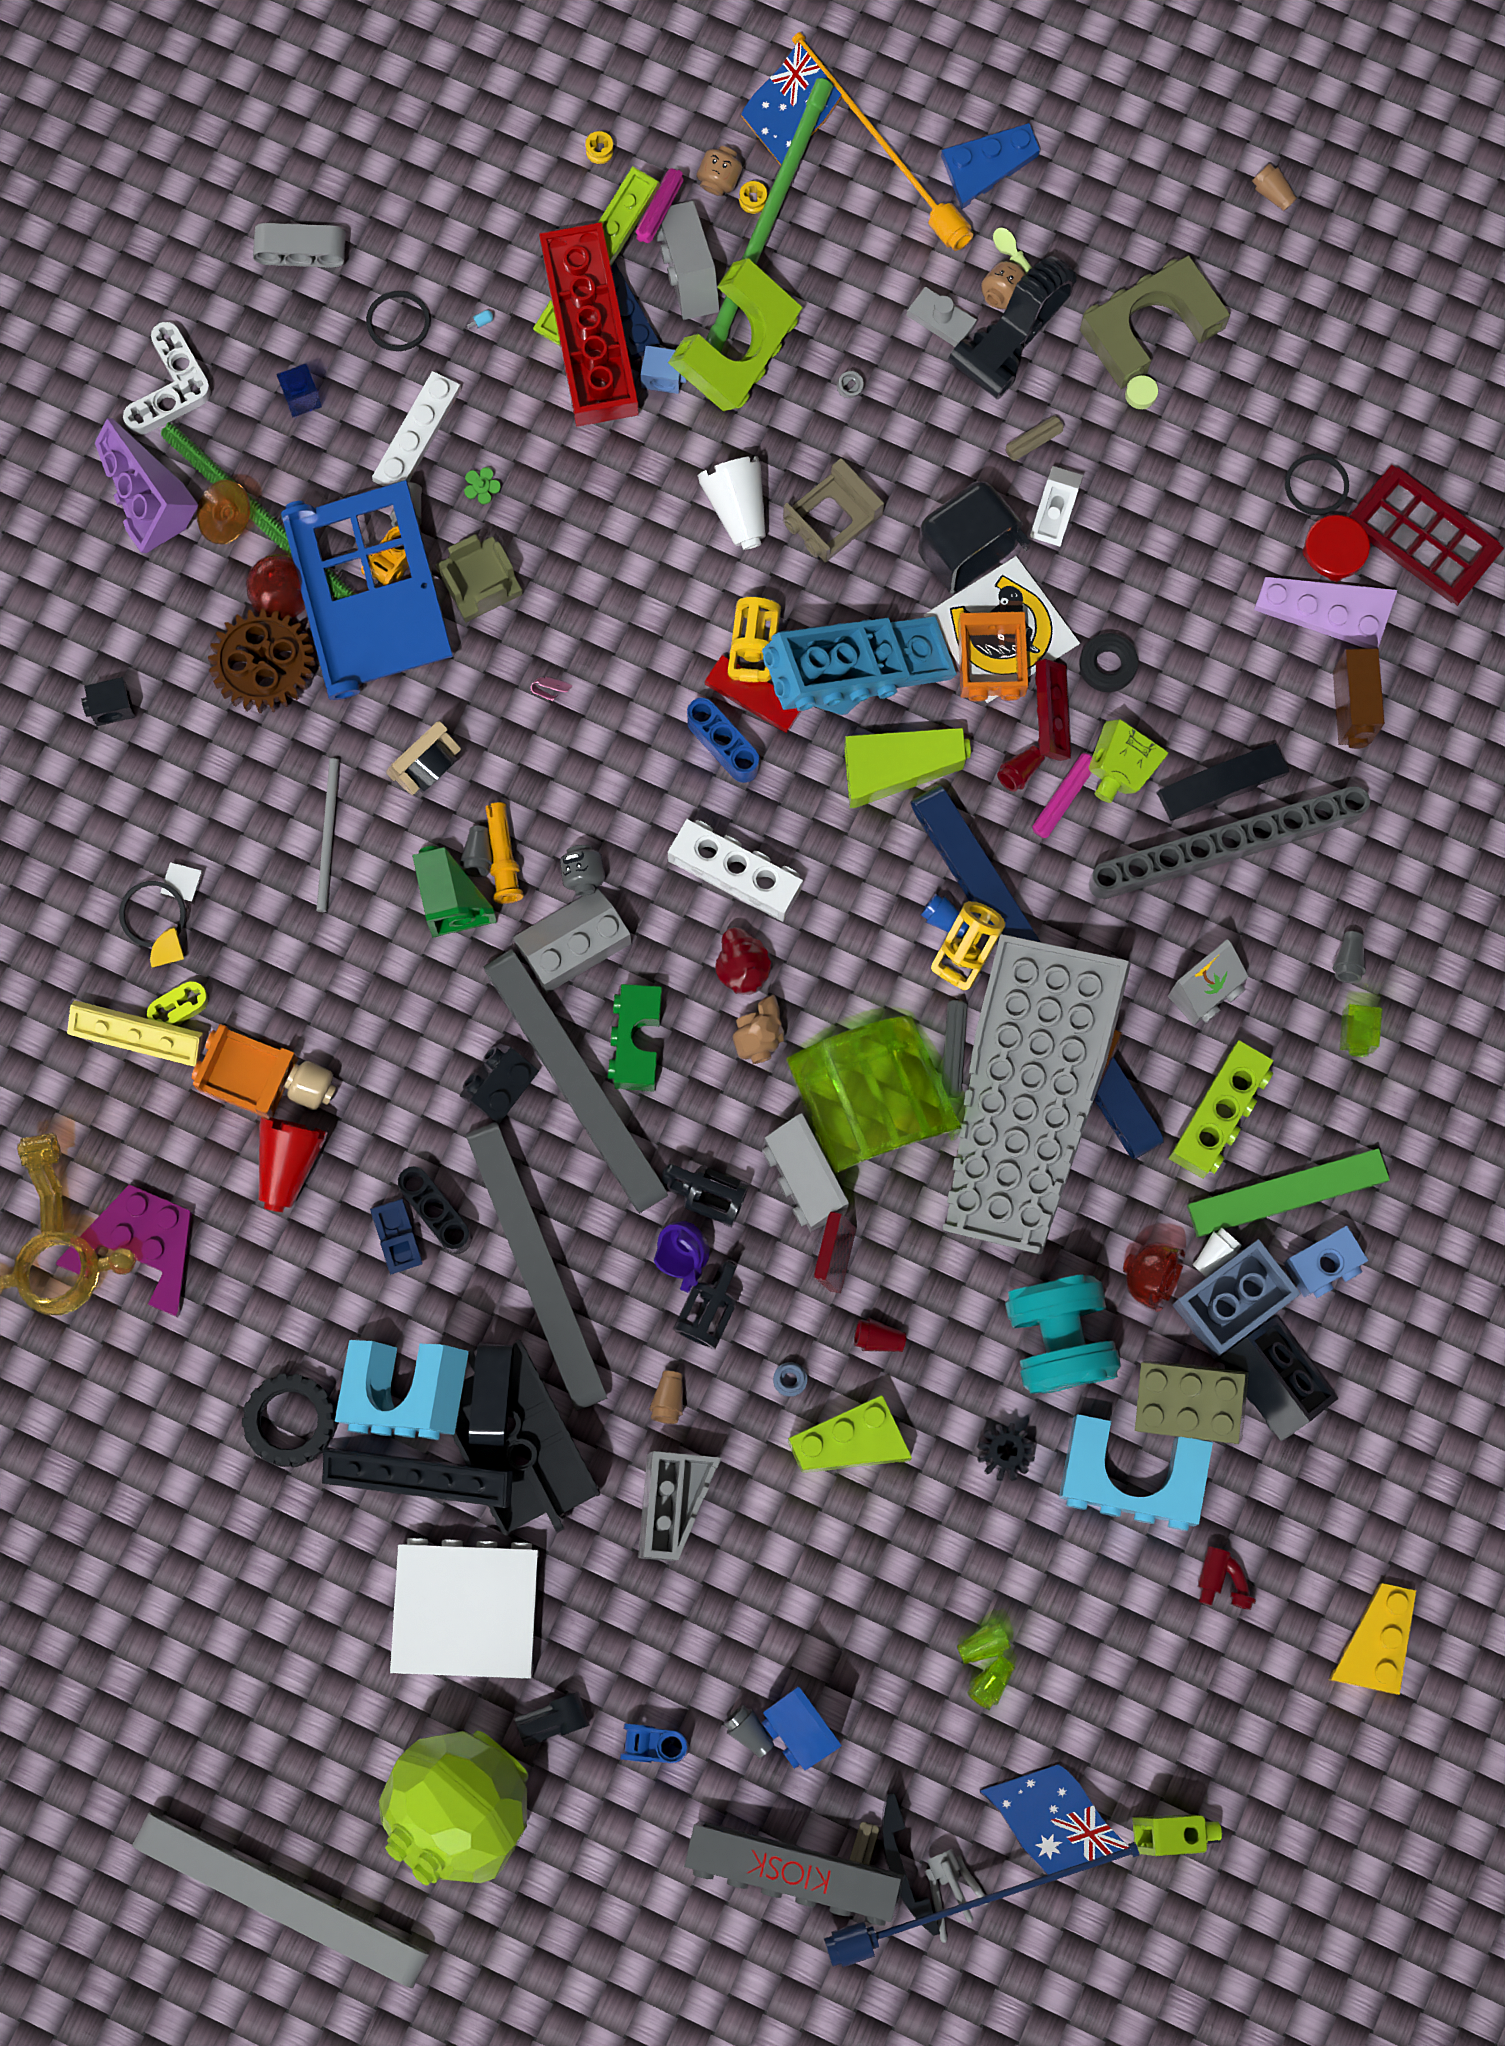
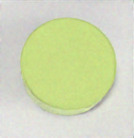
(1141, 392)

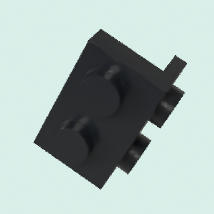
(498, 1082)

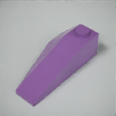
(150, 494)

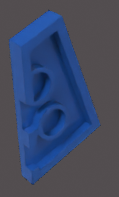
(987, 160)

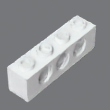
(773, 901)

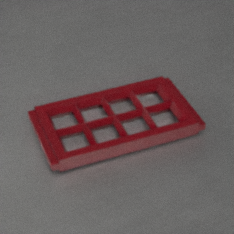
(1425, 535)

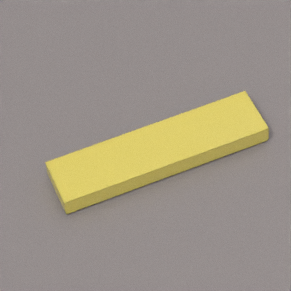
(134, 1033)

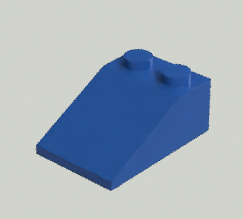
(800, 1729)

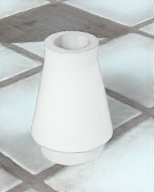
(1217, 1252)

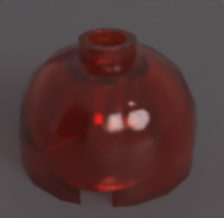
(275, 586)
(1153, 1273)

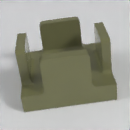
(478, 576)

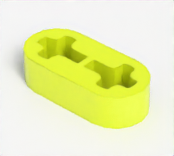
(176, 997)

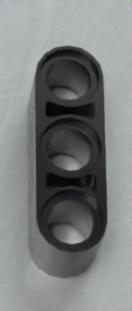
(423, 1198)
(491, 1394)

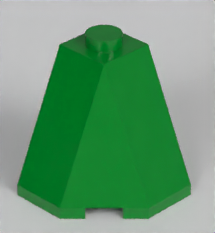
(448, 894)

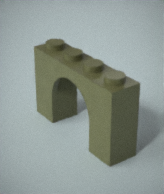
(1176, 287)

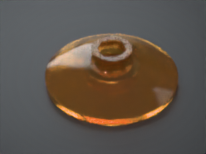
(223, 512)

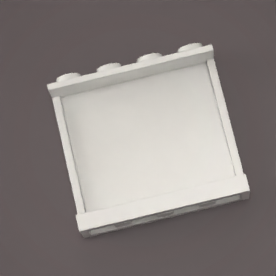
(464, 1609)

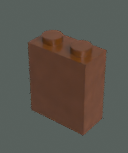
(1358, 697)

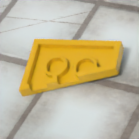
(1380, 1642)

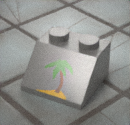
(1209, 984)

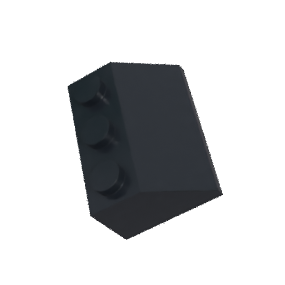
(1280, 1378)

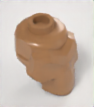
(759, 1032)

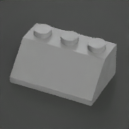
(572, 940)
(804, 1173)

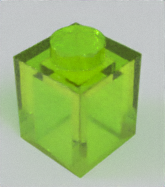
(1360, 1030)

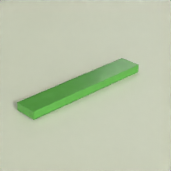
(1288, 1193)

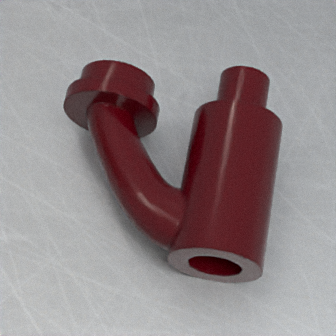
(1213, 1574)

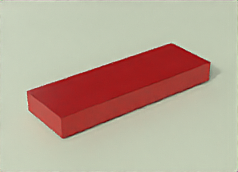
(753, 696)

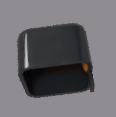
(969, 536)

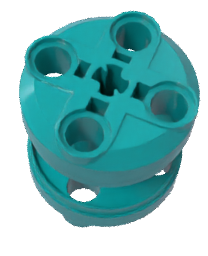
(1058, 1311)

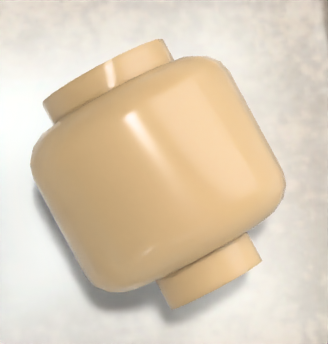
(310, 1085)

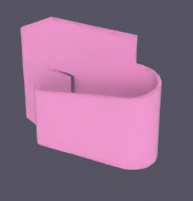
(549, 683)

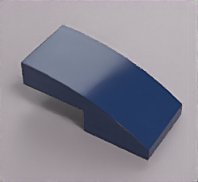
(396, 1236)

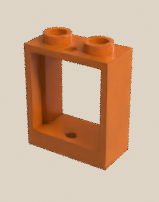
(993, 624)

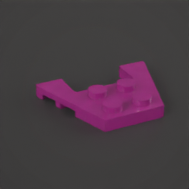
(152, 1231)

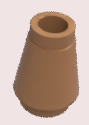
(1274, 187)
(668, 1398)

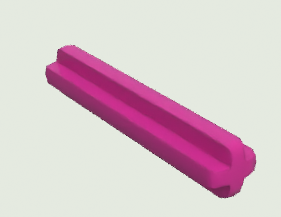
(659, 205)
(1063, 797)

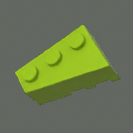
(852, 1439)

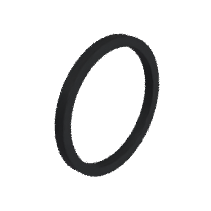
(393, 294)
(1333, 462)
(144, 884)

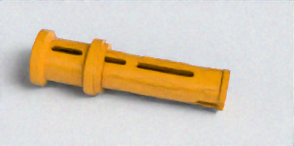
(504, 867)

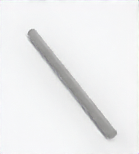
(327, 835)

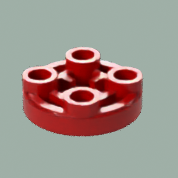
(1336, 547)

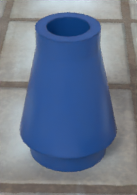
(942, 914)

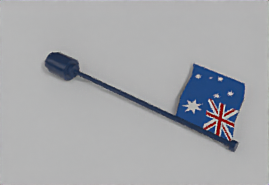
(1052, 1825)

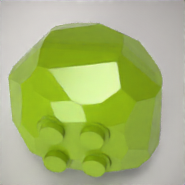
(454, 1807)

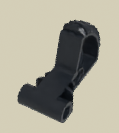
(995, 354)

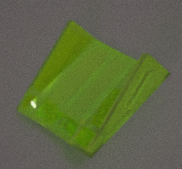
(871, 1092)

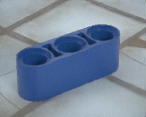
(719, 725)

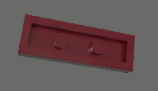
(1052, 710)

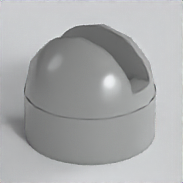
(844, 379)

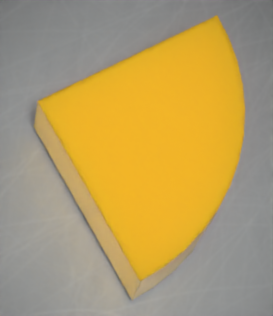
(166, 948)

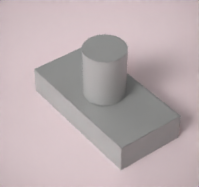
(941, 316)

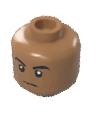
(719, 171)
(1000, 283)

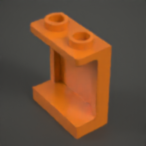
(243, 1071)

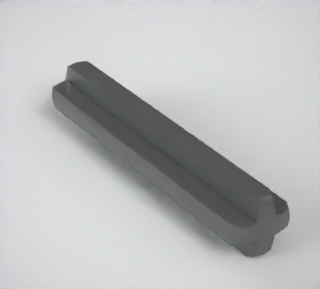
(954, 1048)

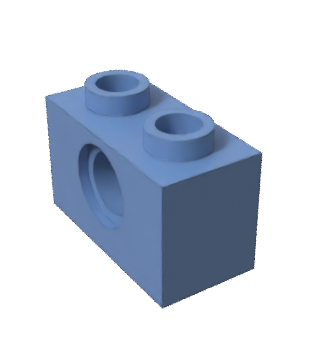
(1340, 1248)

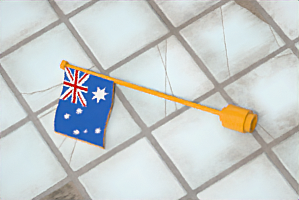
(779, 106)

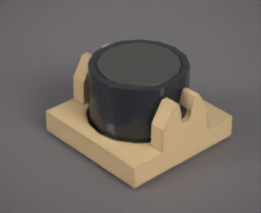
(425, 760)

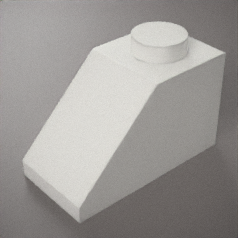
(1056, 506)

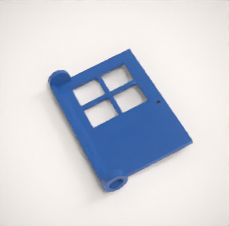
(377, 629)

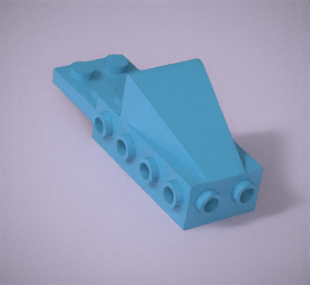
(854, 661)

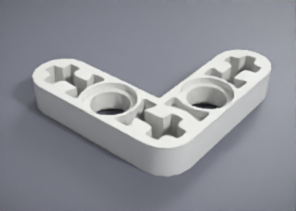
(182, 382)

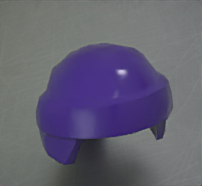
(682, 1252)

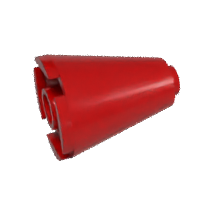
(285, 1160)

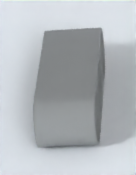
(299, 245)

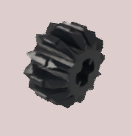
(1013, 1461)

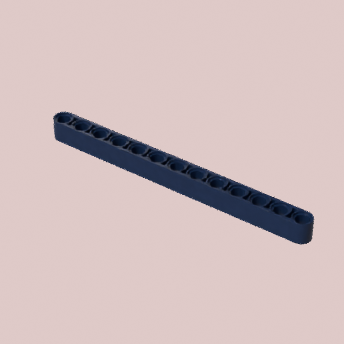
(983, 885)

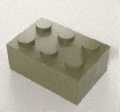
(1191, 1401)

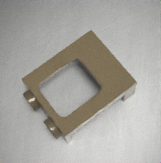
(850, 494)

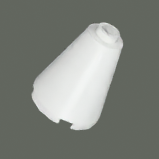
(738, 499)

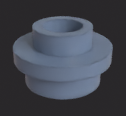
(797, 1371)

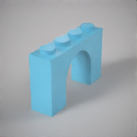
(427, 1409)
(1088, 1483)

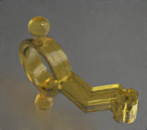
(38, 1155)

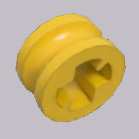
(592, 143)
(752, 187)

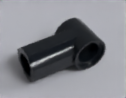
(559, 1717)

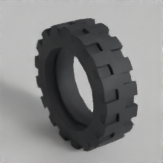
(265, 1393)

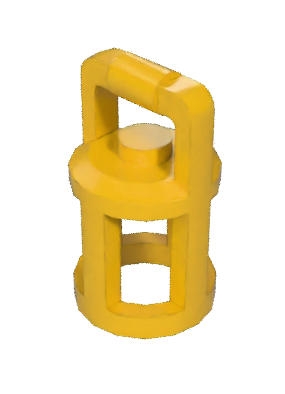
(752, 644)
(964, 951)

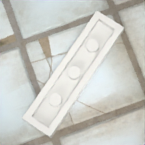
(417, 430)

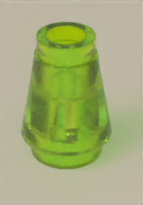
(984, 1644)
(991, 1683)

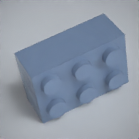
(1236, 1299)

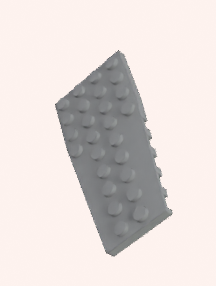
(1031, 1087)

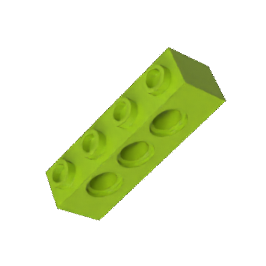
(1241, 1062)

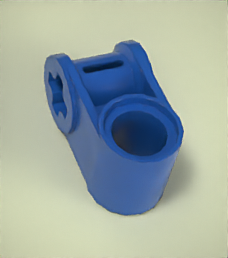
(651, 1744)

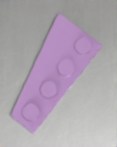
(1335, 610)

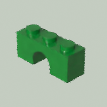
(637, 1008)

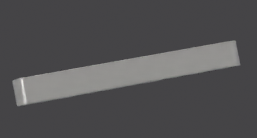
(280, 1900)

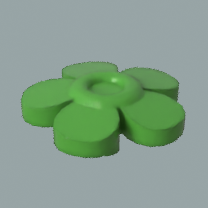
(481, 485)

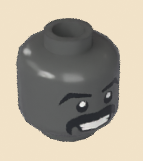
(582, 869)

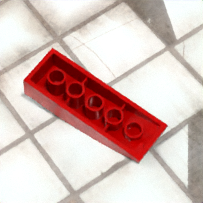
(589, 324)

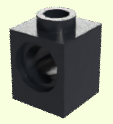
(108, 702)

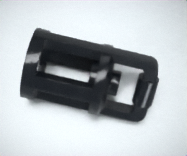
(694, 1192)
(713, 1297)

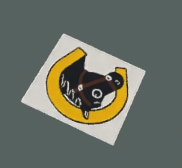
(1004, 590)

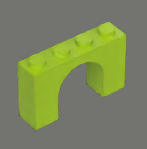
(770, 316)

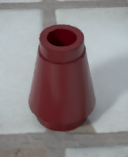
(1018, 770)
(878, 1337)

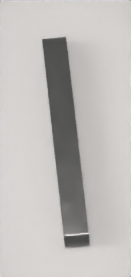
(1240, 832)
(575, 1081)
(536, 1266)

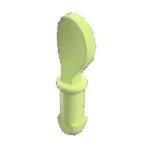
(1006, 244)

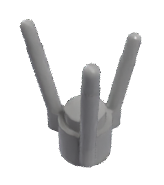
(945, 1868)

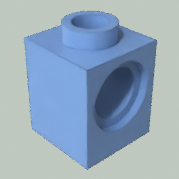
(657, 373)

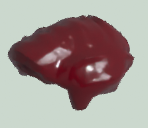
(742, 962)

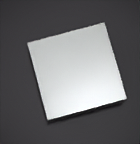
(184, 881)

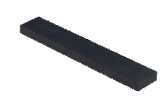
(417, 1477)

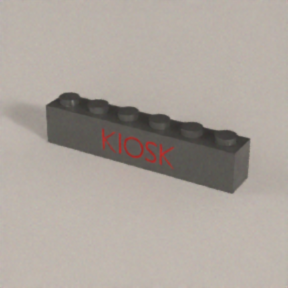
(795, 1872)

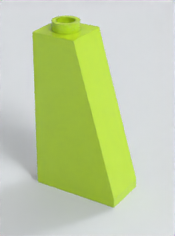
(899, 761)

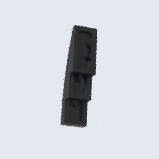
(1222, 782)

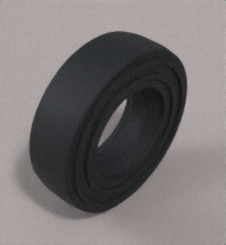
(1108, 643)

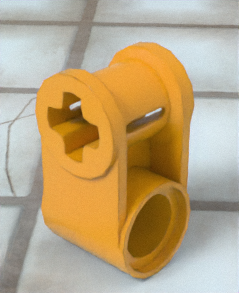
(389, 564)

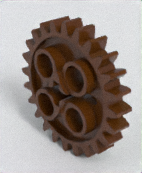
(278, 637)

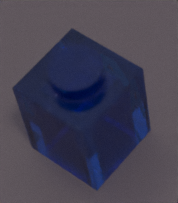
(299, 390)

